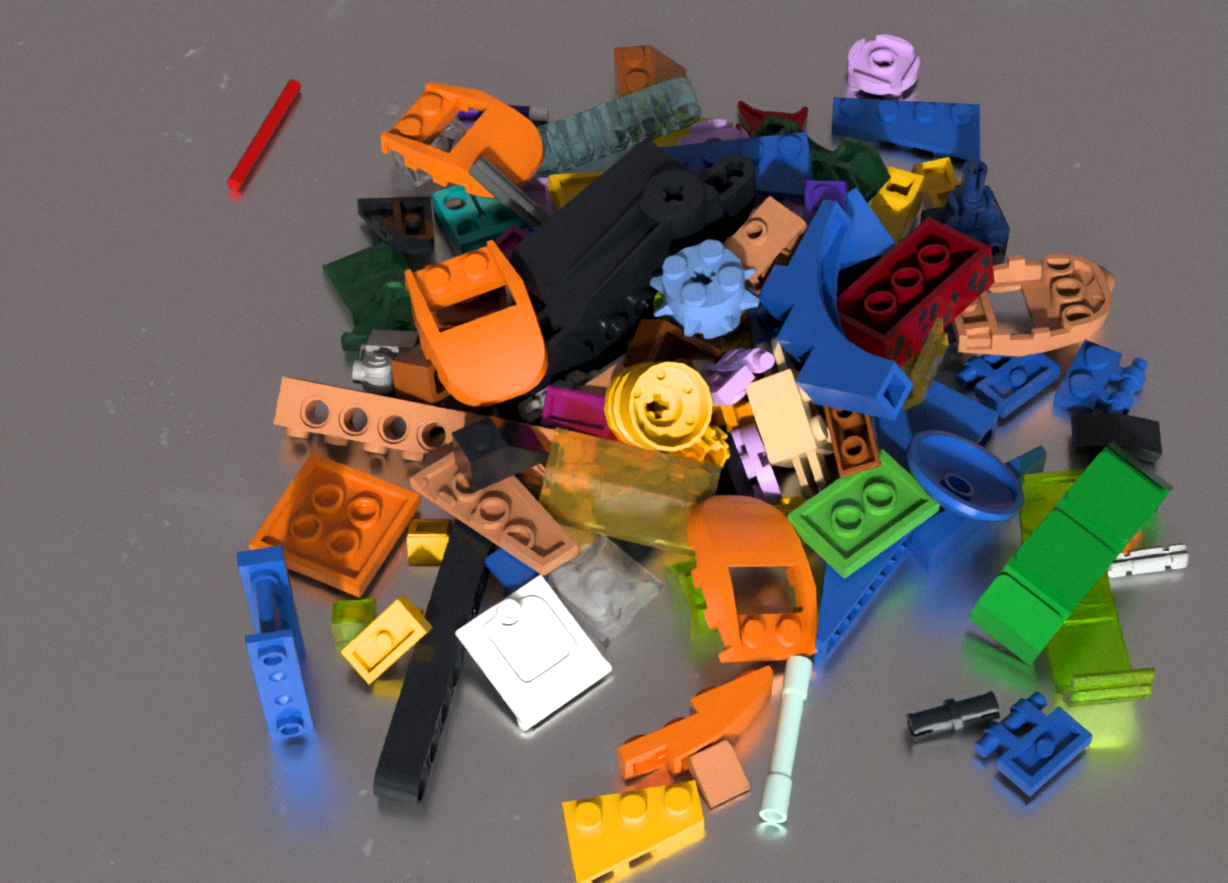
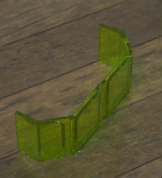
(1089, 649)

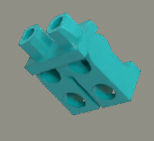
(473, 221)

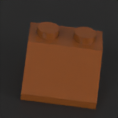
(641, 68)

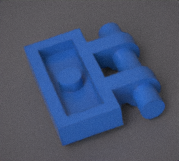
(1089, 377)
(1011, 383)
(1042, 751)

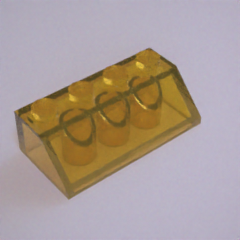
(624, 490)

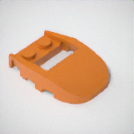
(498, 135)
(488, 356)
(751, 534)

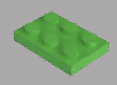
(862, 515)

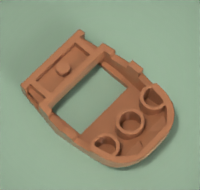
(1063, 298)

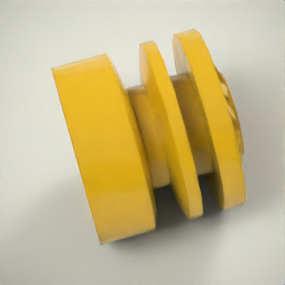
(679, 411)

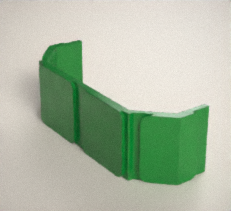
(1069, 552)

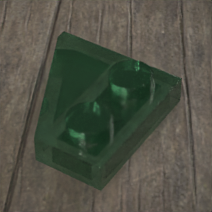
(361, 276)
(387, 312)

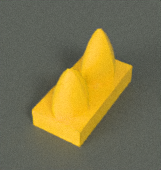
(387, 639)

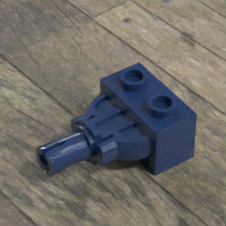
(974, 210)

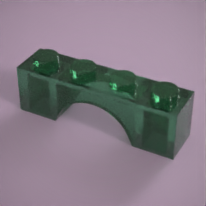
(851, 161)

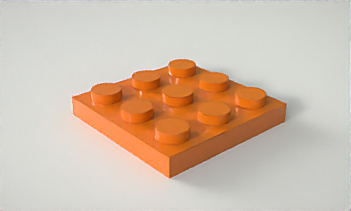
(337, 523)

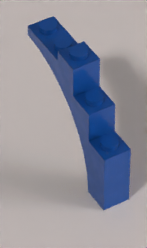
(812, 333)

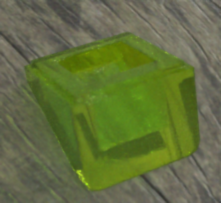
(352, 618)

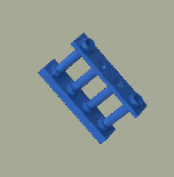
(276, 641)

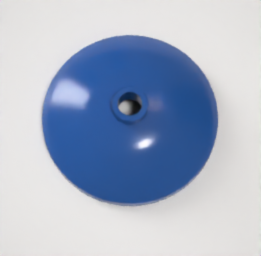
(964, 477)

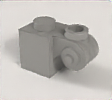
(374, 367)

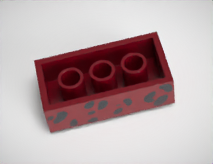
(903, 293)

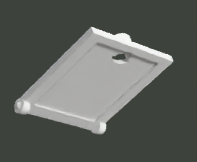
(539, 658)

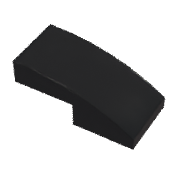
(1133, 434)

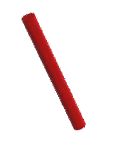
(263, 134)

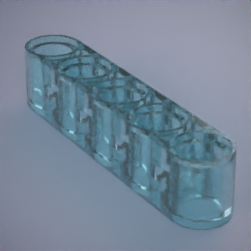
(618, 125)

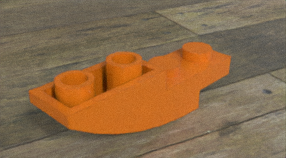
(714, 717)

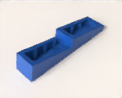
(946, 532)

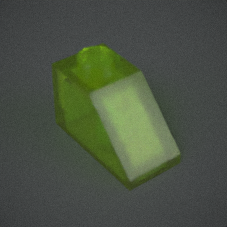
(689, 599)

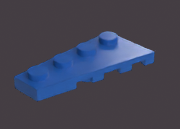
(929, 126)
(779, 161)

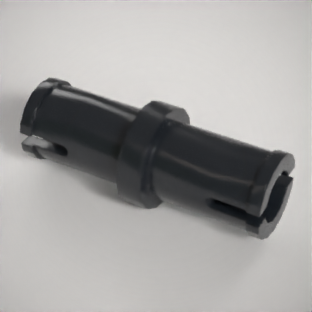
(953, 716)

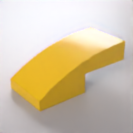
(938, 181)

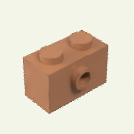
(766, 240)

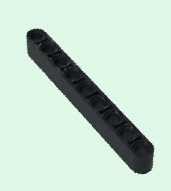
(434, 669)

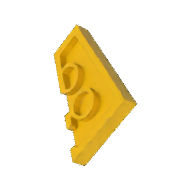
(624, 825)

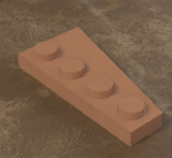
(499, 512)

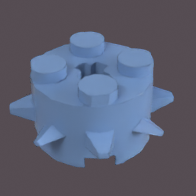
(704, 290)

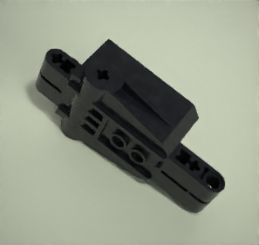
(598, 253)

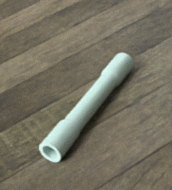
(779, 782)

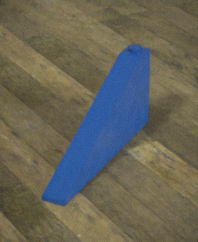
(943, 411)

